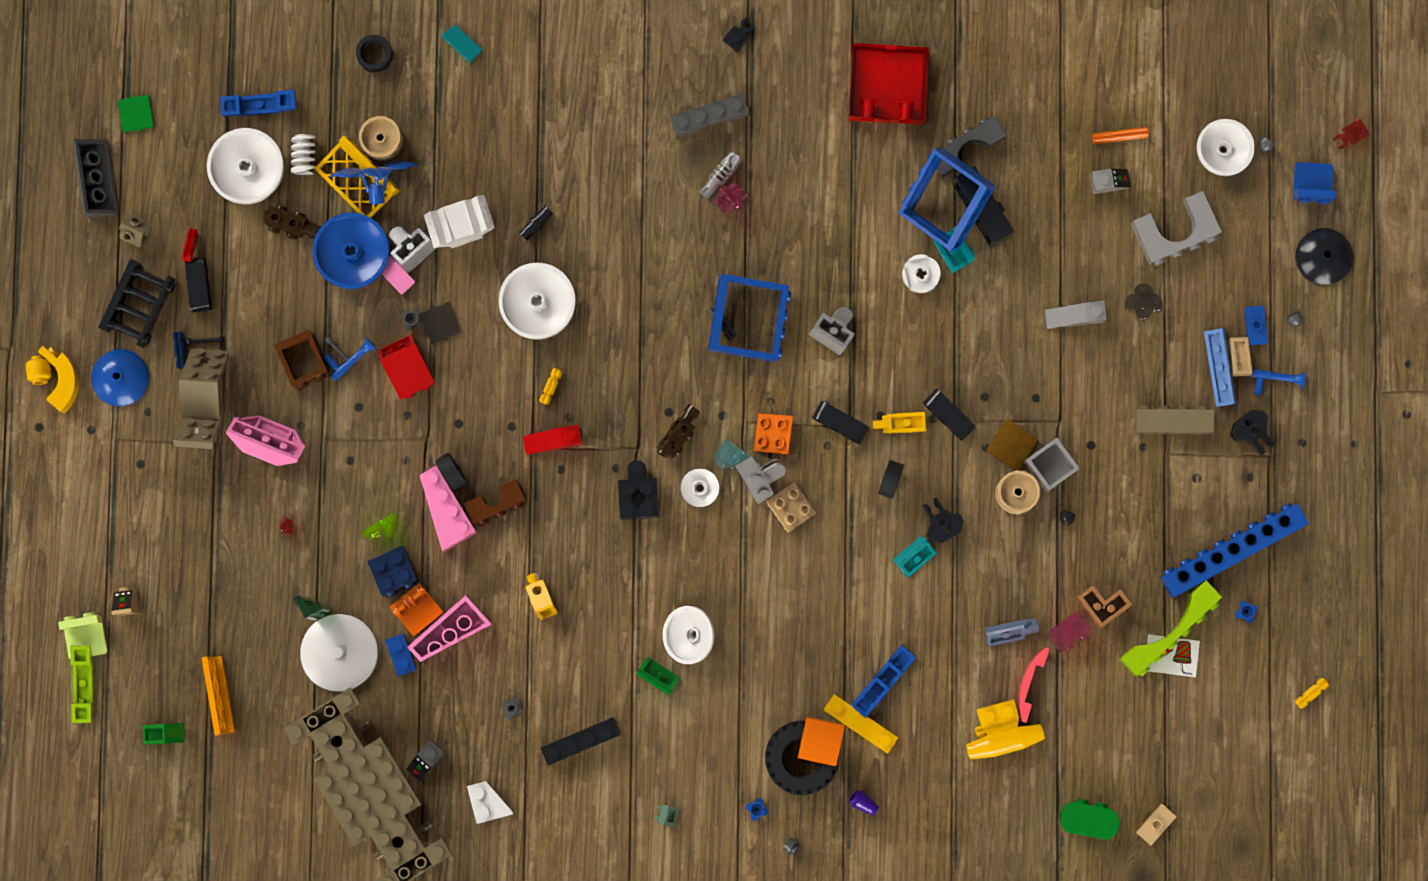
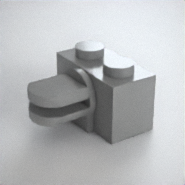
(409, 248)
(833, 330)
(759, 477)

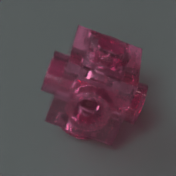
(730, 198)

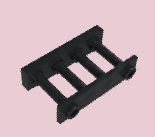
(126, 288)

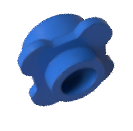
(1251, 611)
(757, 804)

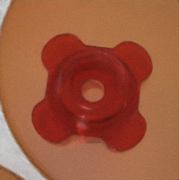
(286, 527)

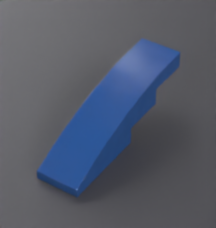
(883, 681)

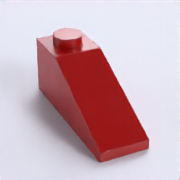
(553, 439)

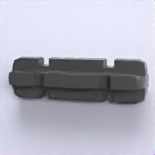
(728, 332)

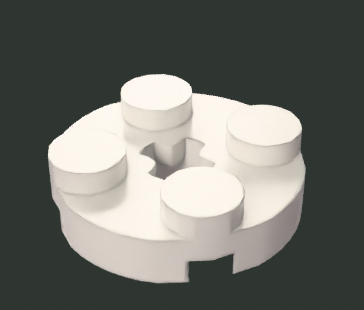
(911, 268)

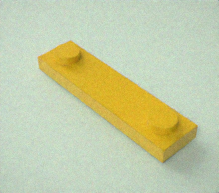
(863, 726)

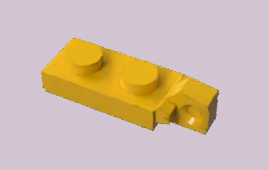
(901, 423)

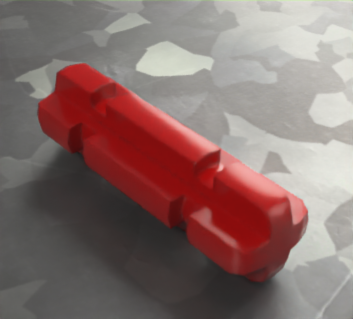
(189, 245)

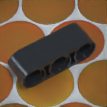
(198, 285)
(949, 414)
(840, 422)

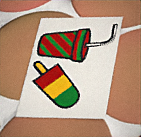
(1179, 660)

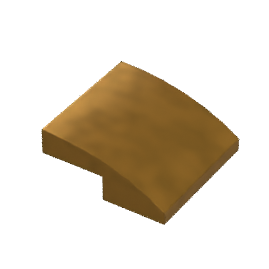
(1012, 445)

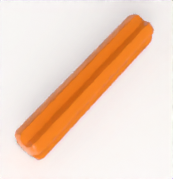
(1120, 135)

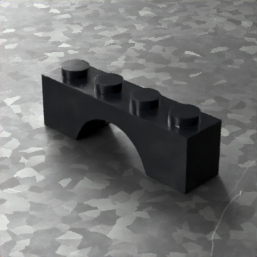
(580, 741)

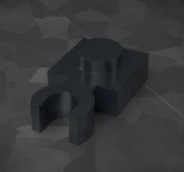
(737, 36)

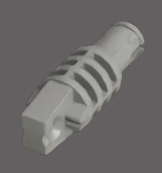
(721, 174)

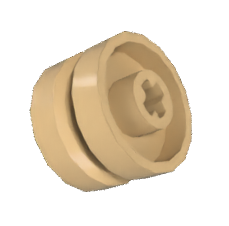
(385, 128)
(1022, 482)

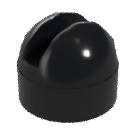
(1068, 516)

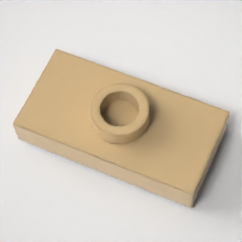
(1240, 356)
(1156, 824)

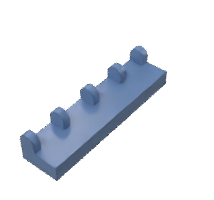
(1220, 367)

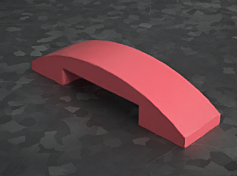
(1024, 707)

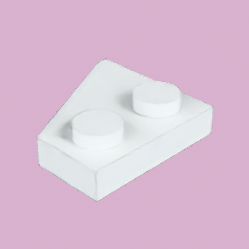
(487, 803)

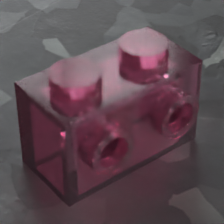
(1069, 631)

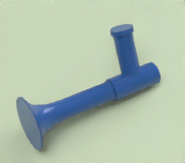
(340, 370)
(1263, 374)

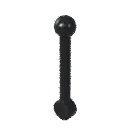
(189, 341)

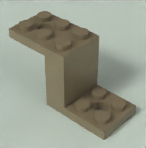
(201, 398)

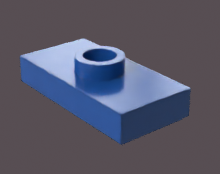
(1256, 325)

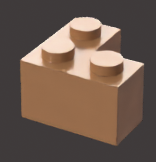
(1102, 610)

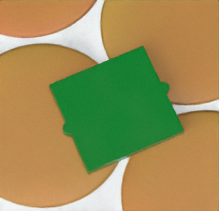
(135, 113)

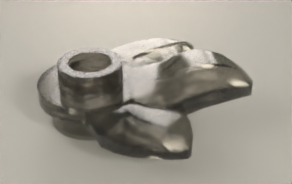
(1143, 304)

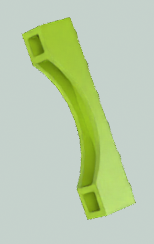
(1199, 602)

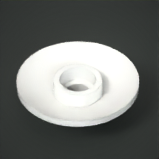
(699, 477)

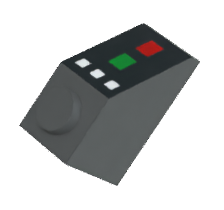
(426, 760)

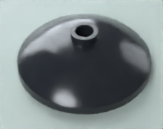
(1315, 265)

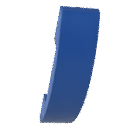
(258, 104)

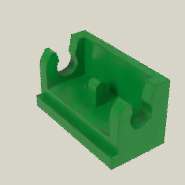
(657, 676)

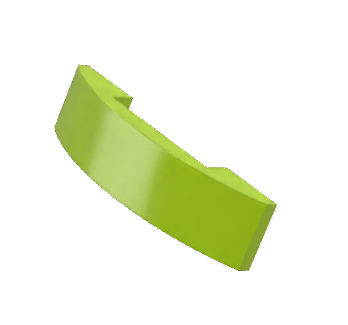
(82, 683)

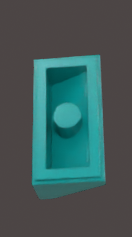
(461, 43)
(914, 556)

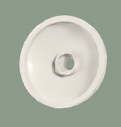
(1236, 141)
(679, 635)

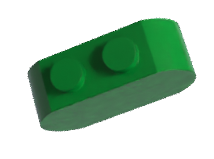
(1088, 819)

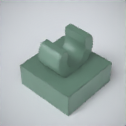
(668, 815)

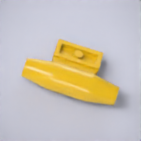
(1002, 732)

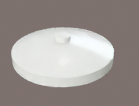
(245, 166)
(537, 301)
(339, 652)

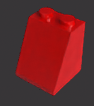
(406, 367)

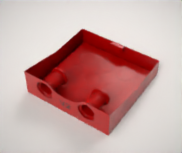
(888, 84)

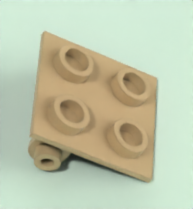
(790, 507)

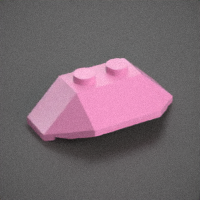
(266, 440)

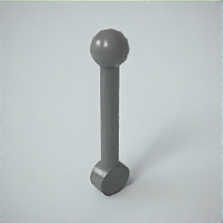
(328, 340)

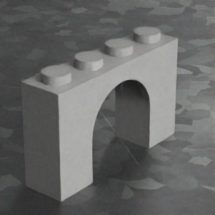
(1158, 248)

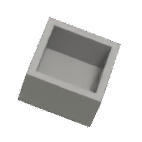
(1051, 465)

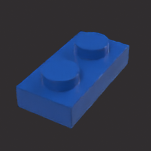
(400, 655)

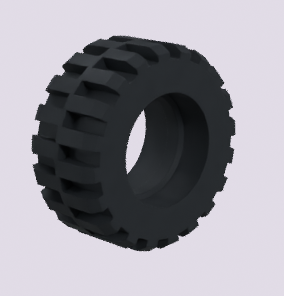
(782, 776)

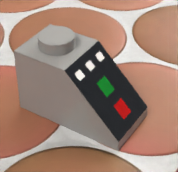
(1109, 180)

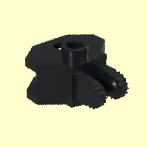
(1253, 431)
(942, 521)

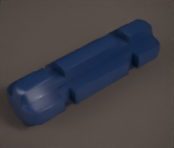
(179, 349)

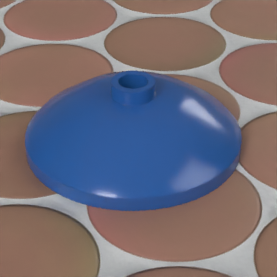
(132, 380)

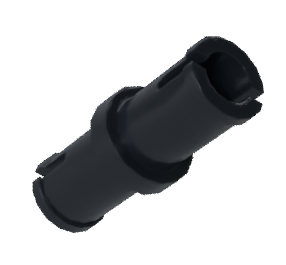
(535, 223)

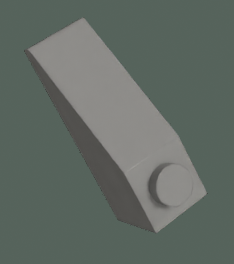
(1076, 315)

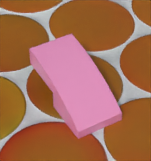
(397, 276)

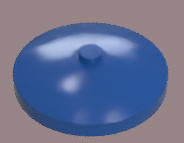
(351, 250)

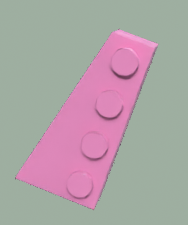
(446, 511)

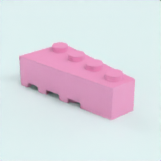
(453, 626)

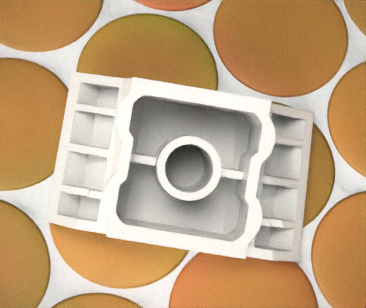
(459, 222)

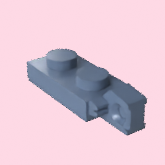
(1010, 631)

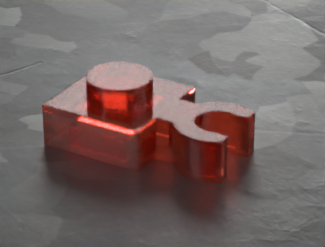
(1354, 133)

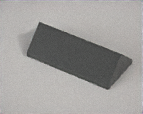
(95, 177)

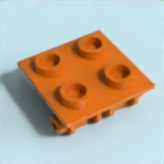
(773, 433)
(416, 609)

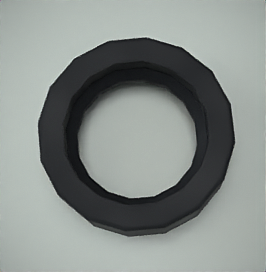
(374, 67)
(451, 471)
(891, 479)

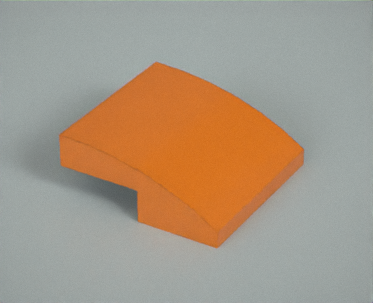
(821, 741)

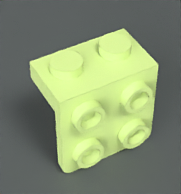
(85, 631)

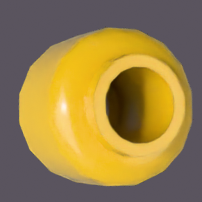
(38, 370)

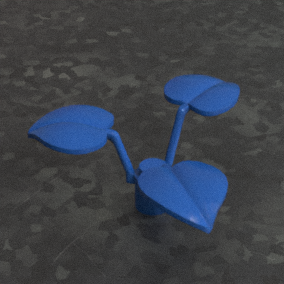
(376, 190)

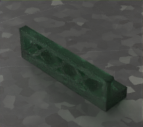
(313, 611)

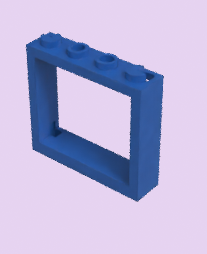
(972, 212)
(718, 311)

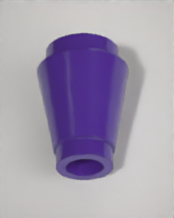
(863, 802)

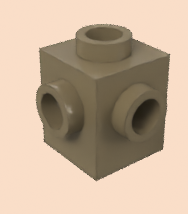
(134, 230)

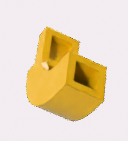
(68, 379)

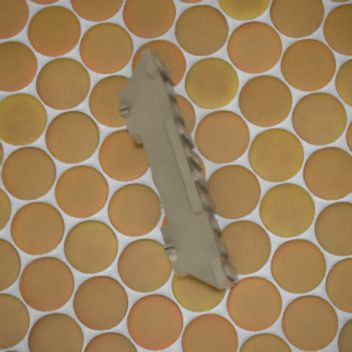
(368, 789)

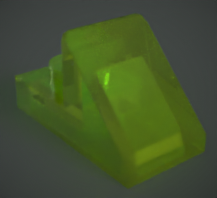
(386, 525)

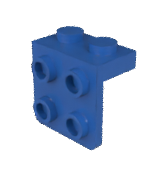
(1313, 183)

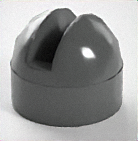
(1265, 144)
(1295, 319)

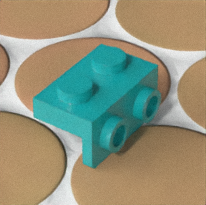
(956, 259)

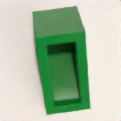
(163, 733)

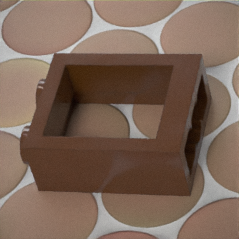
(295, 341)

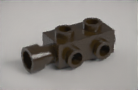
(284, 223)
(678, 436)

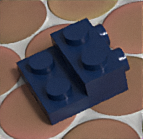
(393, 572)

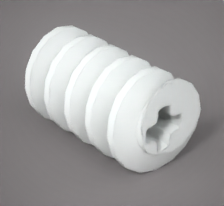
(302, 154)

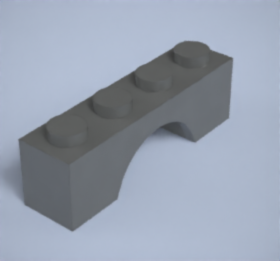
(698, 118)
(987, 134)

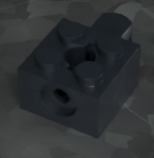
(638, 494)

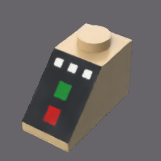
(125, 602)

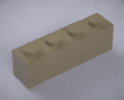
(1173, 420)

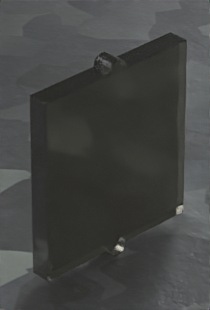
(440, 323)

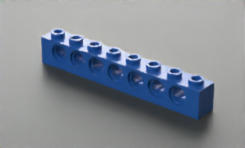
(1295, 521)

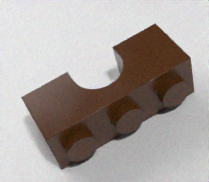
(511, 498)

